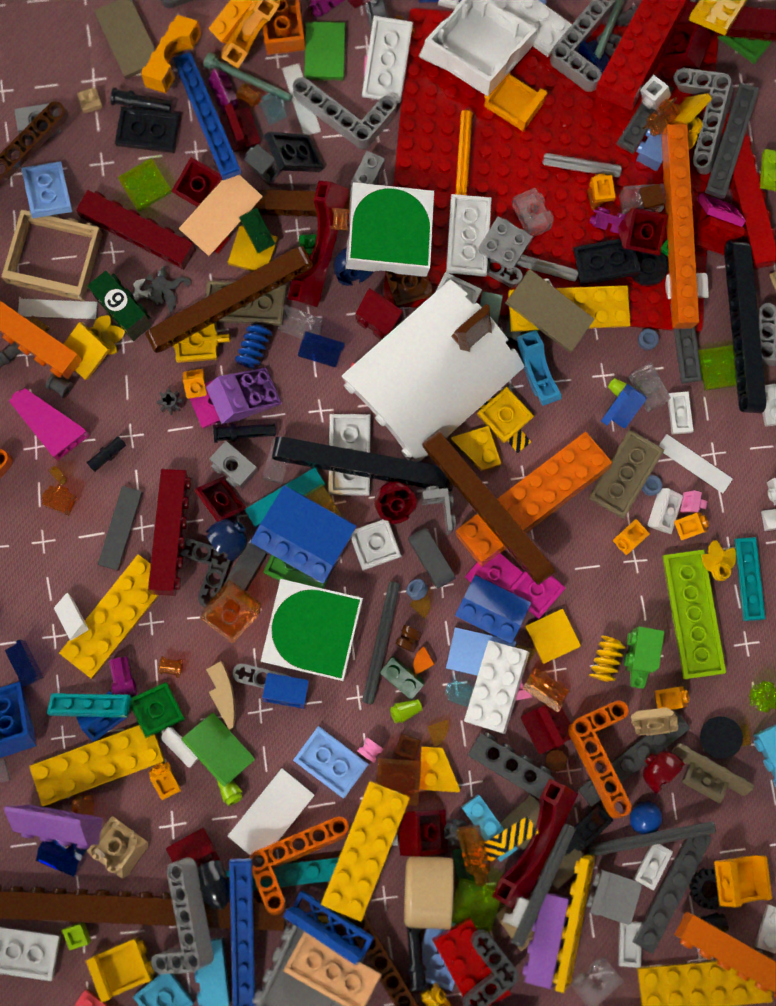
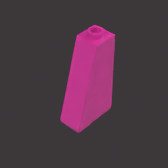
(50, 426)

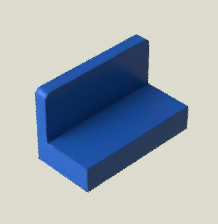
(625, 407)
(285, 690)
(97, 726)

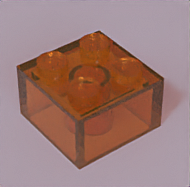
(231, 611)
(400, 776)

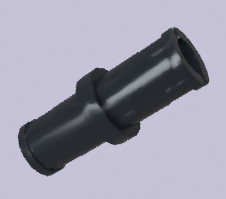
(106, 453)

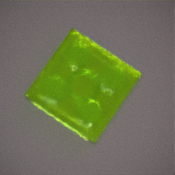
(144, 184)
(717, 367)
(476, 904)

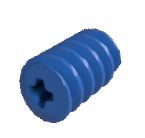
(252, 345)

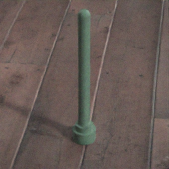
(609, 27)
(212, 62)

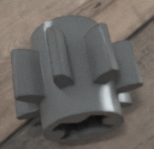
(174, 404)
(450, 832)

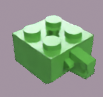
(643, 654)

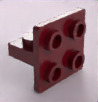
(239, 128)
(546, 727)
(194, 846)

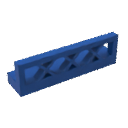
(323, 933)

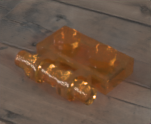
(546, 689)

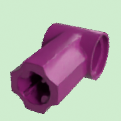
(122, 679)

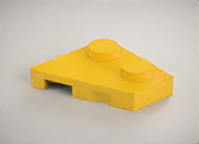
(479, 447)
(436, 771)

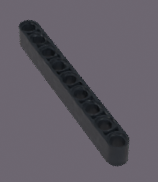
(745, 327)
(359, 463)

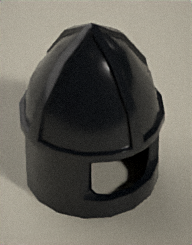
(214, 884)

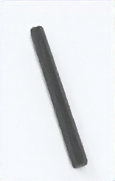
(381, 642)
(652, 838)
(543, 885)

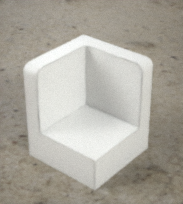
(515, 918)

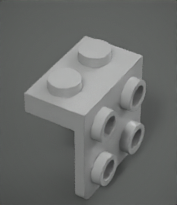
(505, 243)
(434, 495)
(614, 897)

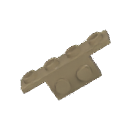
(708, 776)

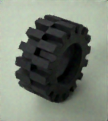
(697, 892)

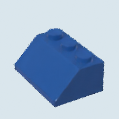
(493, 609)

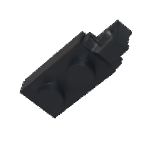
(589, 828)

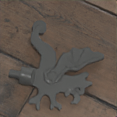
(161, 286)

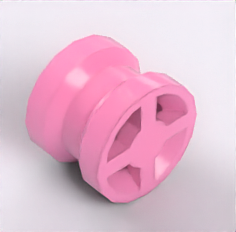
(370, 750)

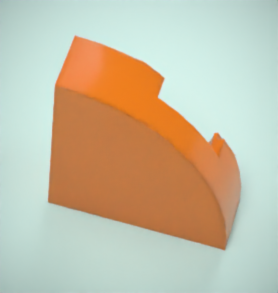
(422, 661)

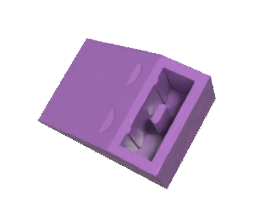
(242, 394)

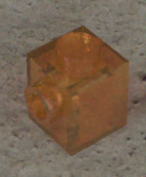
(58, 499)

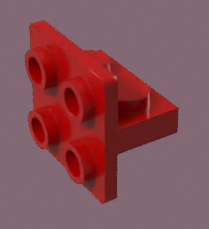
(714, 232)

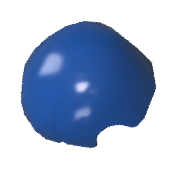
(645, 817)

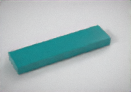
(302, 485)
(749, 579)
(89, 705)

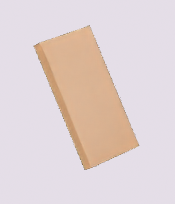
(219, 213)
(331, 973)

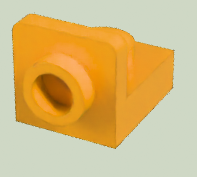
(602, 188)
(194, 383)
(692, 525)
(631, 537)
(672, 698)
(164, 780)

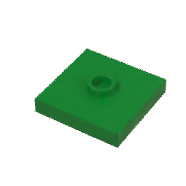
(156, 710)

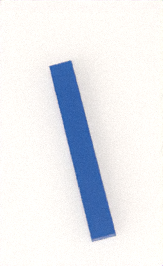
(207, 116)
(242, 932)

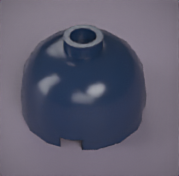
(347, 276)
(228, 537)

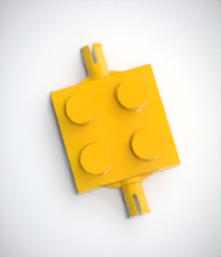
(200, 346)

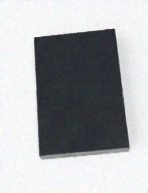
(147, 129)
(293, 152)
(605, 262)

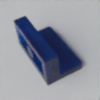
(588, 50)
(320, 349)
(24, 663)
(61, 857)

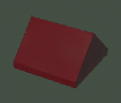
(196, 182)
(643, 231)
(220, 499)

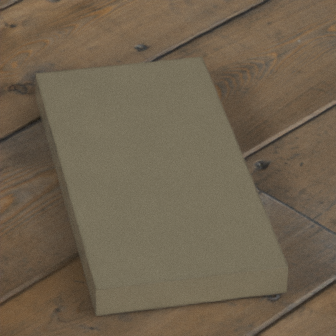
(125, 36)
(262, 311)
(549, 311)
(628, 473)
(530, 808)

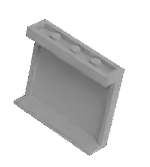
(282, 988)

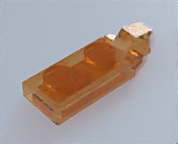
(474, 853)

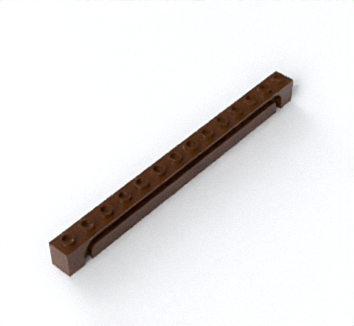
(119, 908)

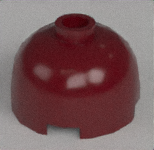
(395, 502)
(661, 769)

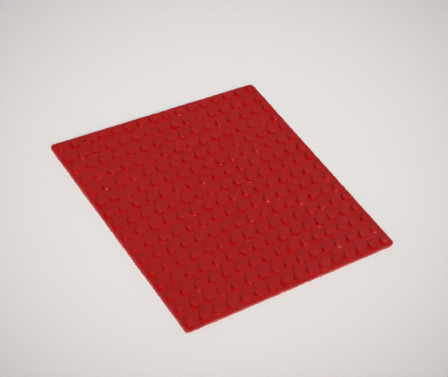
(511, 162)

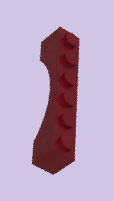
(309, 285)
(553, 811)

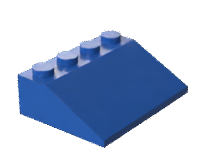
(303, 534)
(15, 721)

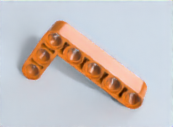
(599, 756)
(292, 854)

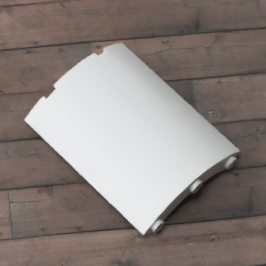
(423, 380)

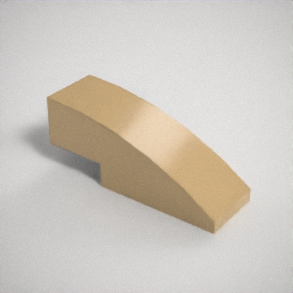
(223, 693)

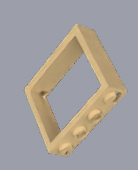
(70, 225)

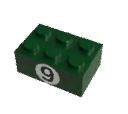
(120, 304)

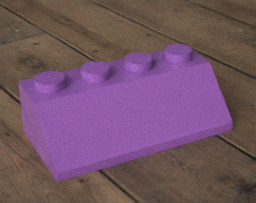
(54, 824)
(547, 941)

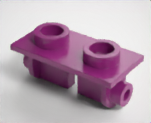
(321, 6)
(219, 83)
(603, 218)

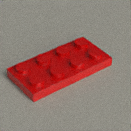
(463, 960)

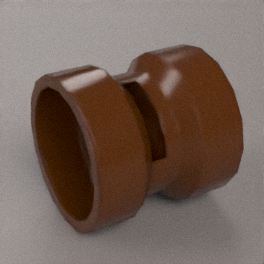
(411, 634)

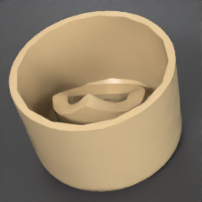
(428, 892)

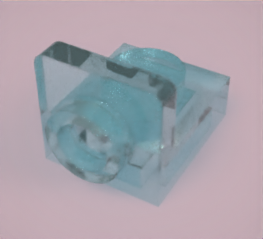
(272, 108)
(459, 693)

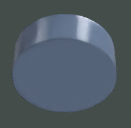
(648, 339)
(652, 486)
(417, 589)

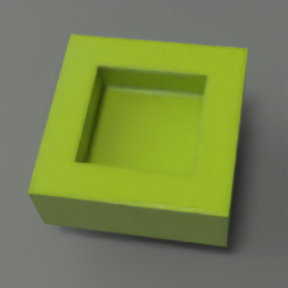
(76, 935)

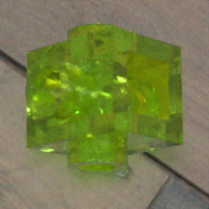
(758, 699)

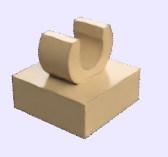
(89, 100)

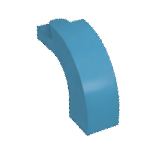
(536, 369)

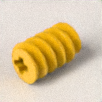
(607, 660)

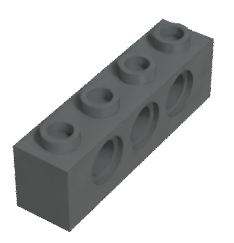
(479, 753)

